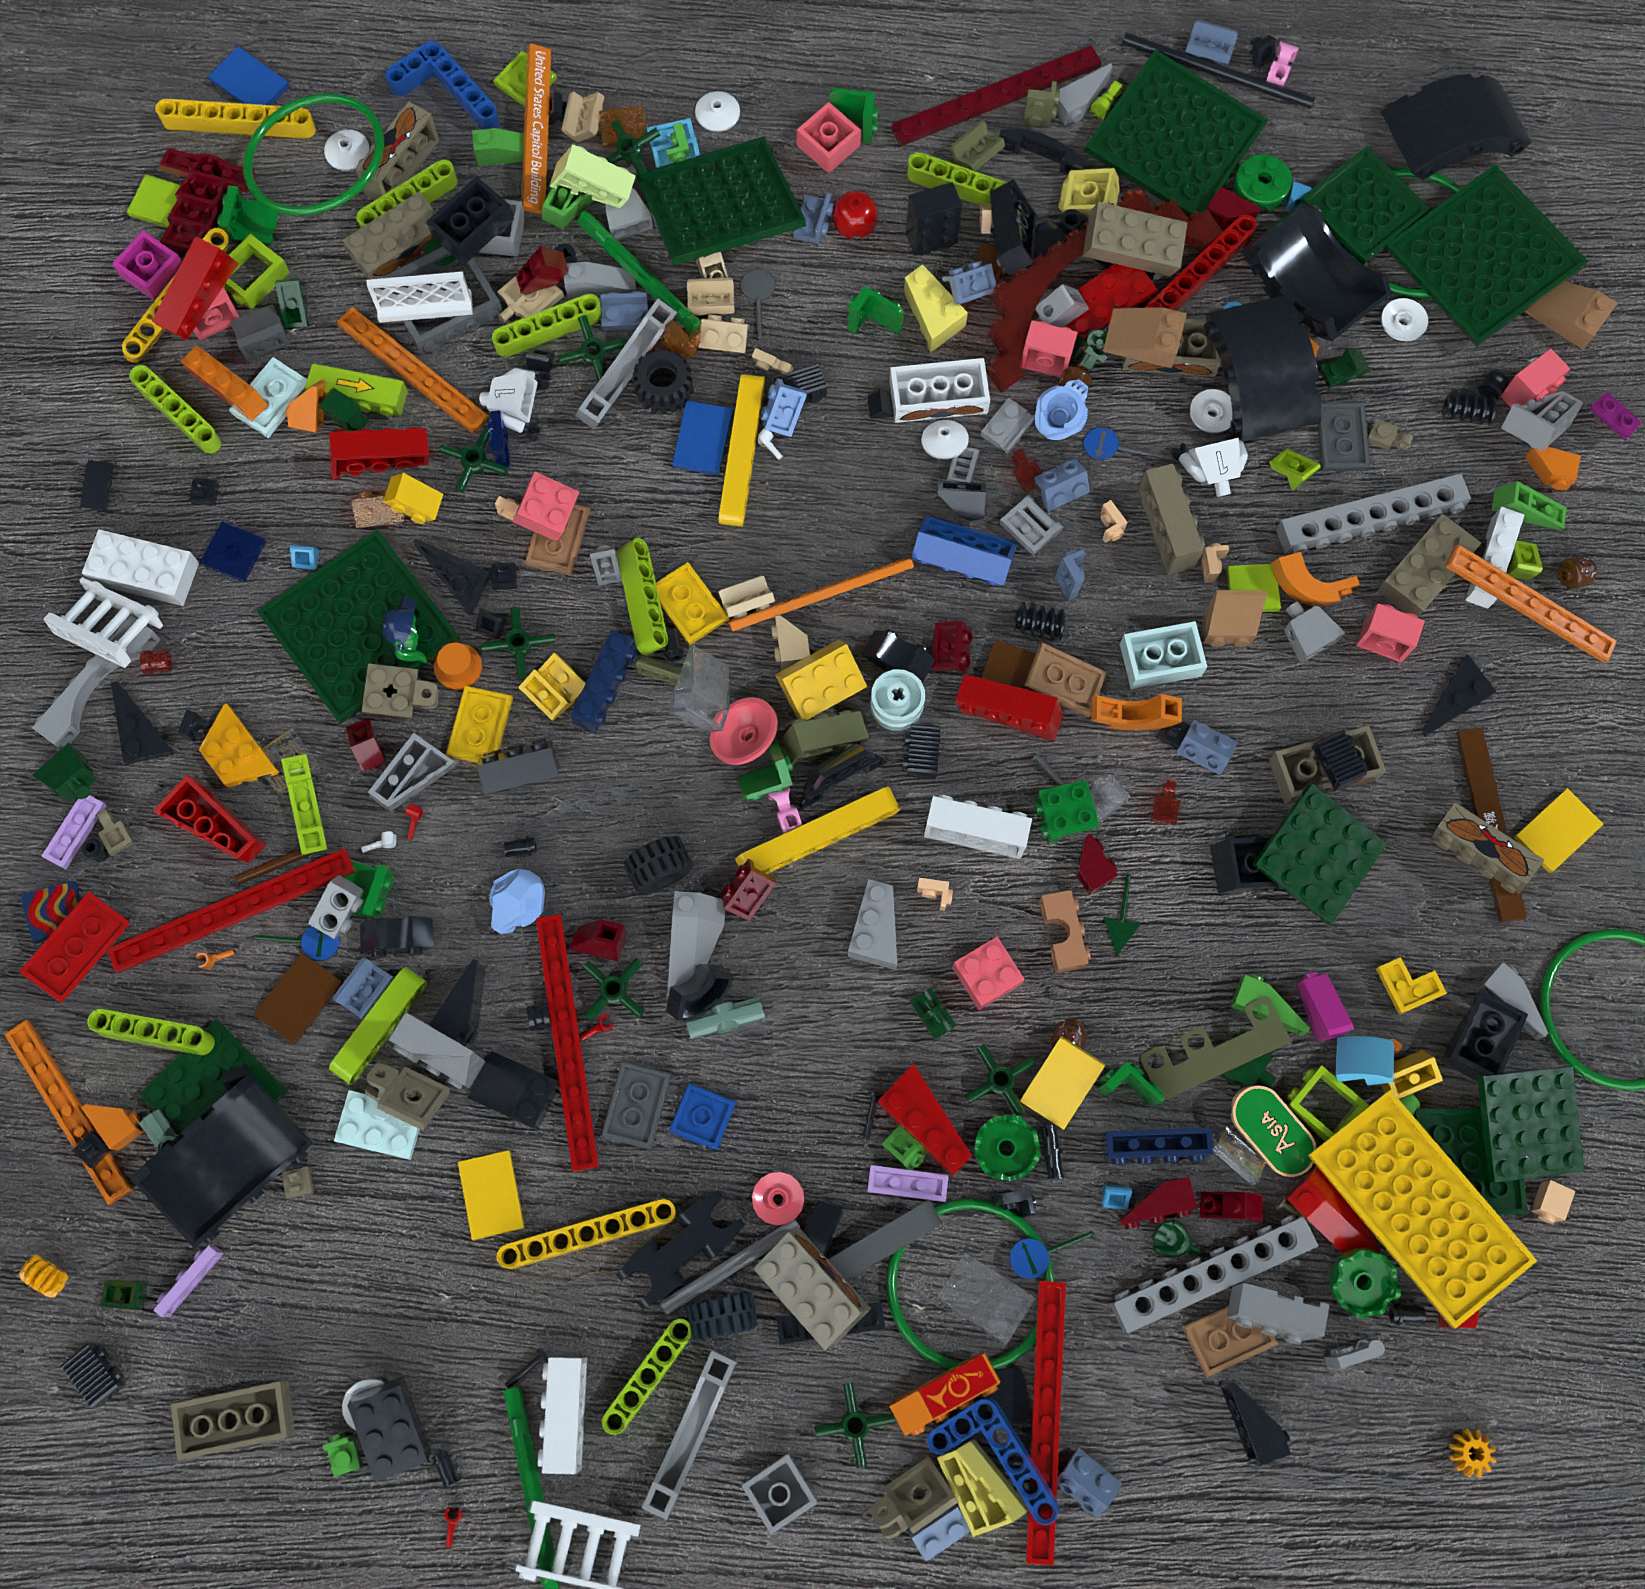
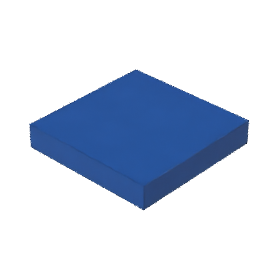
(702, 1117)

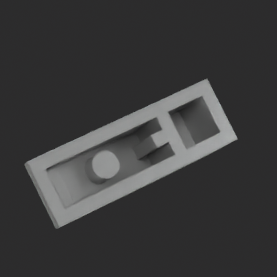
(1078, 96)
(596, 279)
(605, 565)
(1509, 987)

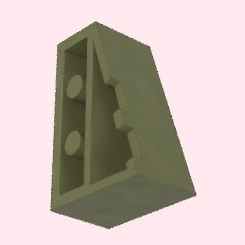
(823, 735)

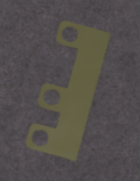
(1214, 1061)

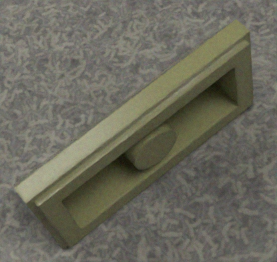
(658, 670)

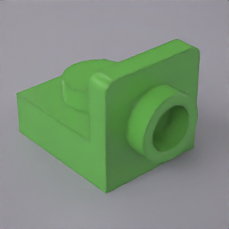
(680, 142)
(905, 1148)
(343, 1454)

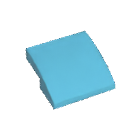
(664, 141)
(1365, 1059)

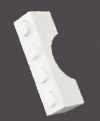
(1499, 549)

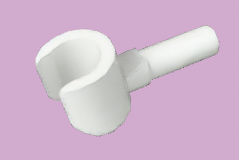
(764, 440)
(388, 840)

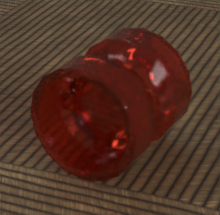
(155, 661)

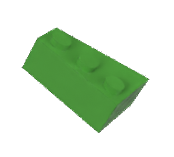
(563, 206)

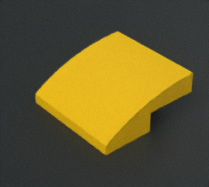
(553, 686)

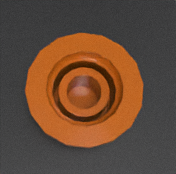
(457, 666)

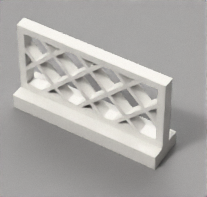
(416, 305)

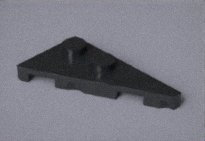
(461, 577)
(1464, 692)
(136, 733)

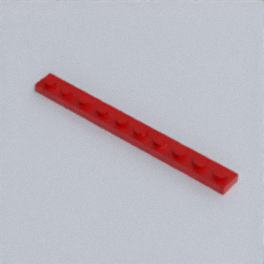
(230, 911)
(567, 1043)
(1046, 1413)

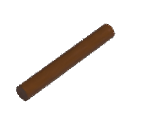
(270, 866)

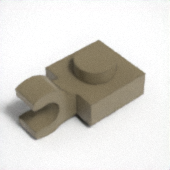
(1385, 435)
(115, 835)

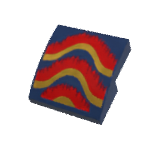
(48, 908)

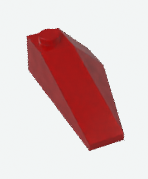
(1330, 1213)

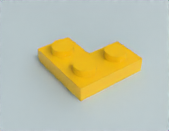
(1404, 991)

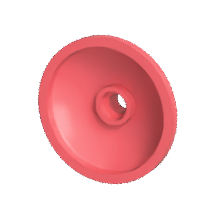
(746, 732)

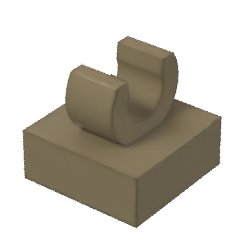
(298, 1182)

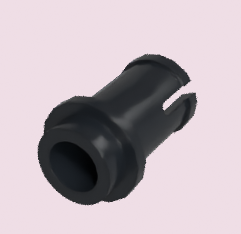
(673, 649)
(520, 847)
(95, 850)
(1407, 1314)
(445, 1468)

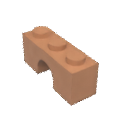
(1061, 910)

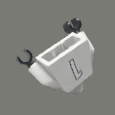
(514, 397)
(1214, 462)

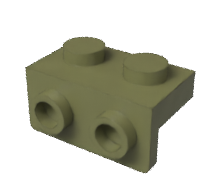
(1041, 106)
(976, 147)

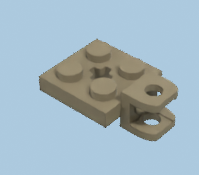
(409, 692)
(396, 1088)
(902, 1503)

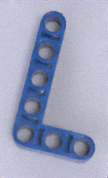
(435, 61)
(1003, 1451)

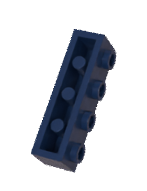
(603, 682)
(1157, 1144)

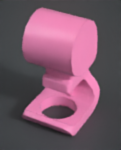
(1280, 68)
(787, 816)

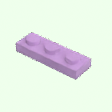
(73, 831)
(907, 1183)
(187, 1280)

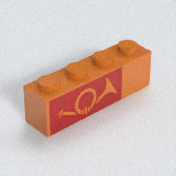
(224, 383)
(944, 1393)

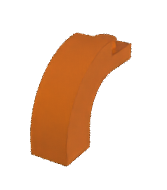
(1304, 588)
(1141, 715)

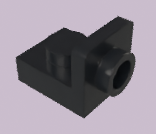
(1018, 1199)

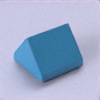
(1295, 195)
(304, 556)
(1116, 1196)

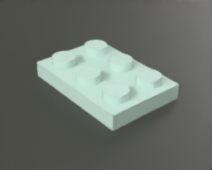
(278, 388)
(373, 1129)

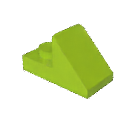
(1294, 466)
(1525, 561)

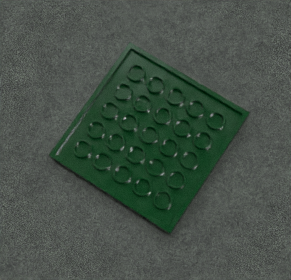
(1175, 134)
(720, 201)
(1486, 255)
(336, 621)

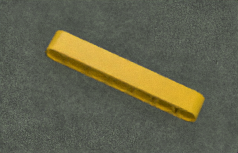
(232, 118)
(145, 343)
(741, 450)
(822, 831)
(574, 1231)

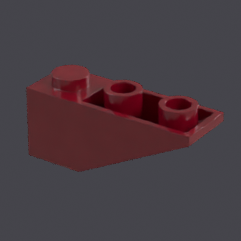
(1166, 1199)

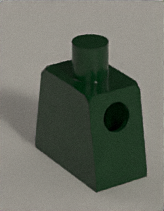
(67, 774)
(1251, 1071)

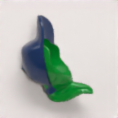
(401, 631)

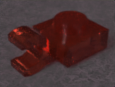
(1025, 471)
(1166, 808)

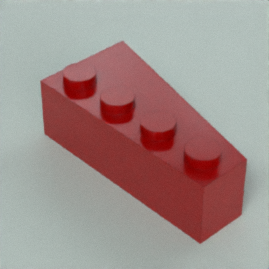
(194, 288)
(376, 450)
(1011, 706)
(205, 816)
(920, 1114)

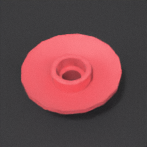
(776, 1184)

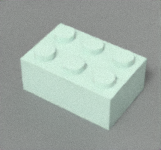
(1163, 655)

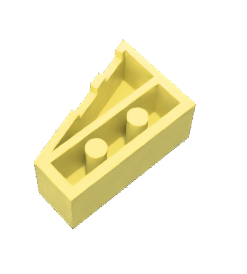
(933, 307)
(980, 1488)

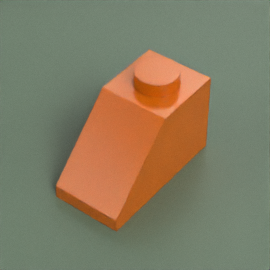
(304, 411)
(1554, 466)
(114, 1125)

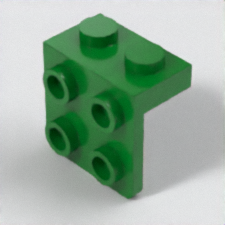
(857, 107)
(246, 217)
(874, 306)
(767, 779)
(1065, 810)
(376, 885)
(1133, 1077)

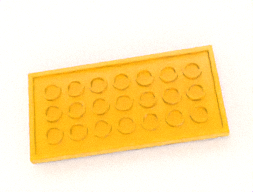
(1422, 1209)

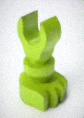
(1102, 105)

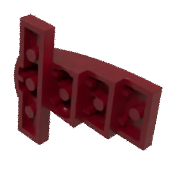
(198, 196)

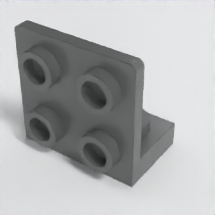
(259, 332)

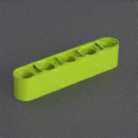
(950, 172)
(429, 177)
(539, 334)
(168, 402)
(642, 597)
(142, 1025)
(377, 1025)
(636, 1383)

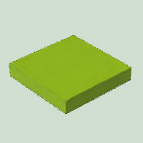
(513, 78)
(154, 200)
(1256, 578)

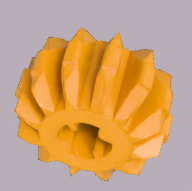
(43, 1276)
(1461, 1453)

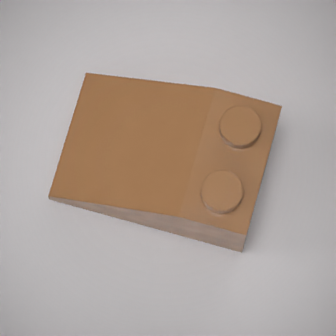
(1573, 312)
(1145, 334)
(1233, 617)

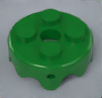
(1263, 195)
(1020, 1135)
(1378, 1291)

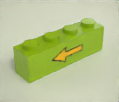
(369, 391)

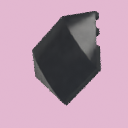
(837, 770)

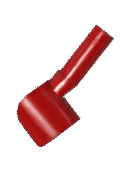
(416, 814)
(599, 1027)
(451, 1526)

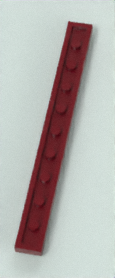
(995, 95)

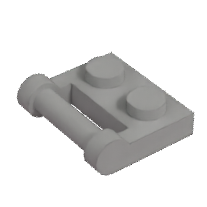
(1025, 529)
(1347, 1356)

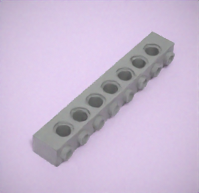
(1450, 488)
(1300, 1241)

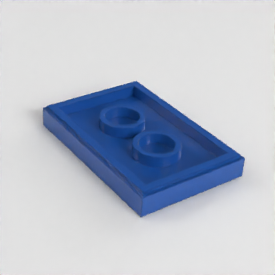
(248, 79)
(702, 438)

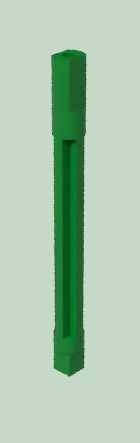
(637, 270)
(529, 1475)

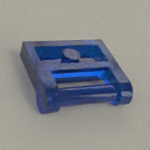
(499, 442)

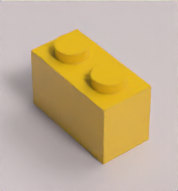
(412, 498)
(1413, 1074)

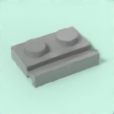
(1008, 426)

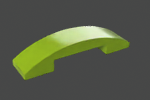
(304, 804)

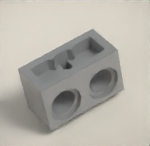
(333, 904)

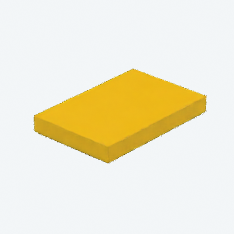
(690, 604)
(479, 724)
(1559, 830)
(1062, 1082)
(491, 1195)

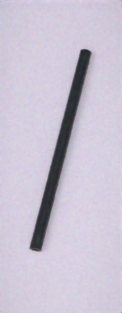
(1220, 71)

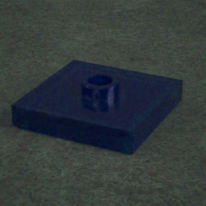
(233, 552)

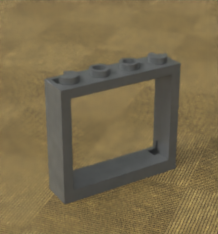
(459, 325)

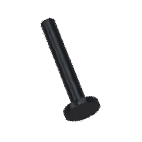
(871, 1113)
(542, 1356)

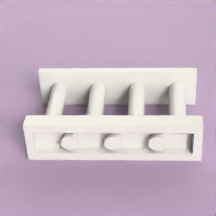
(98, 642)
(569, 1520)

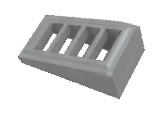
(969, 453)

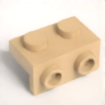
(582, 116)
(710, 296)
(724, 334)
(746, 596)

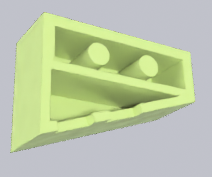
(593, 176)

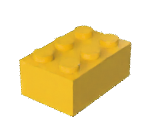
(821, 680)

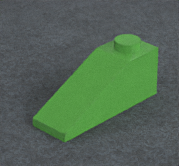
(497, 146)
(1535, 506)
(1253, 988)

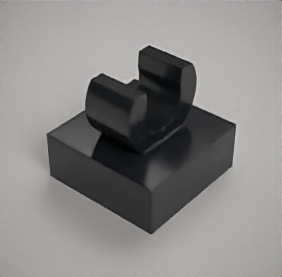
(1262, 50)
(556, 106)
(204, 492)
(504, 576)
(190, 726)
(1174, 734)
(234, 1076)
(91, 1149)

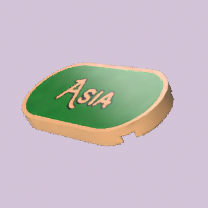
(1273, 1130)

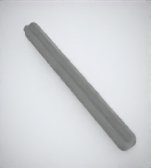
(727, 1268)

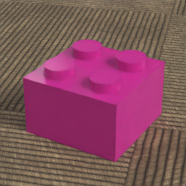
(147, 265)

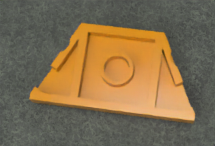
(234, 751)

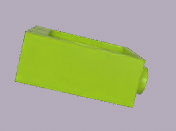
(266, 282)
(1310, 1079)

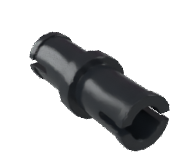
(1052, 1151)

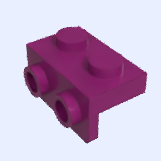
(1615, 416)

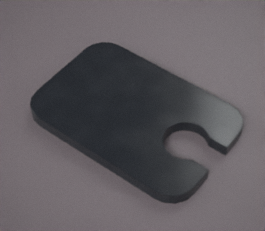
(1010, 1397)

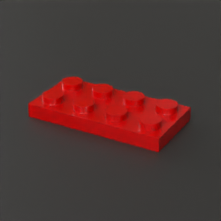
(1113, 288)
(74, 947)

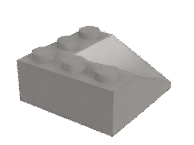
(442, 1054)

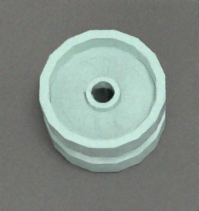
(910, 704)

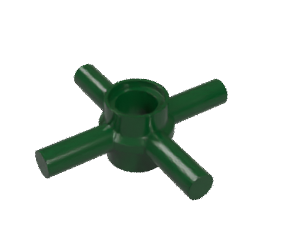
(627, 141)
(589, 340)
(473, 467)
(518, 651)
(621, 996)
(1009, 1073)
(857, 1438)

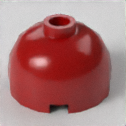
(855, 214)

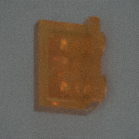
(631, 119)
(676, 340)
(371, 510)

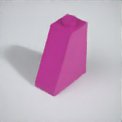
(1323, 1007)

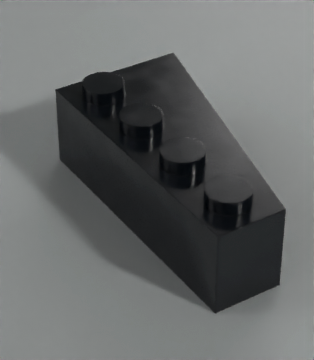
(1013, 227)

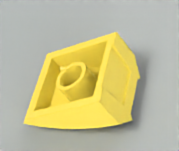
(1088, 187)

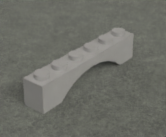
(622, 368)
(62, 720)
(689, 1435)

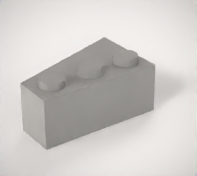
(1542, 421)
(409, 773)
(875, 927)
(1276, 1313)

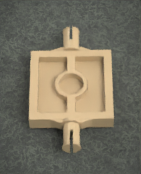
(526, 304)

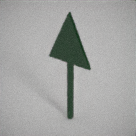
(1121, 930)

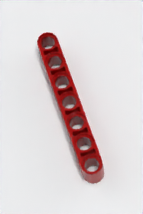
(1206, 265)

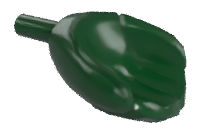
(1173, 1240)

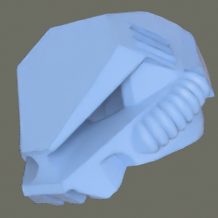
(1062, 410)
(516, 900)

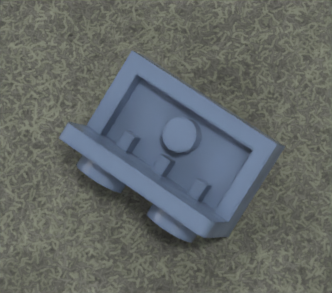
(1212, 42)
(1063, 484)
(1207, 747)
(363, 988)
(1088, 1483)
(940, 1533)

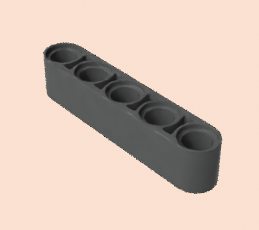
(886, 1240)

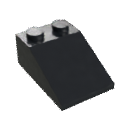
(1234, 866)
(461, 1010)
(1485, 1037)
(514, 1090)
(1258, 1432)

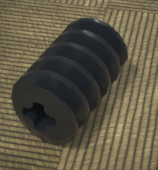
(1470, 406)
(1040, 620)

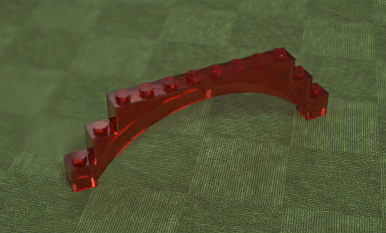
(1019, 297)

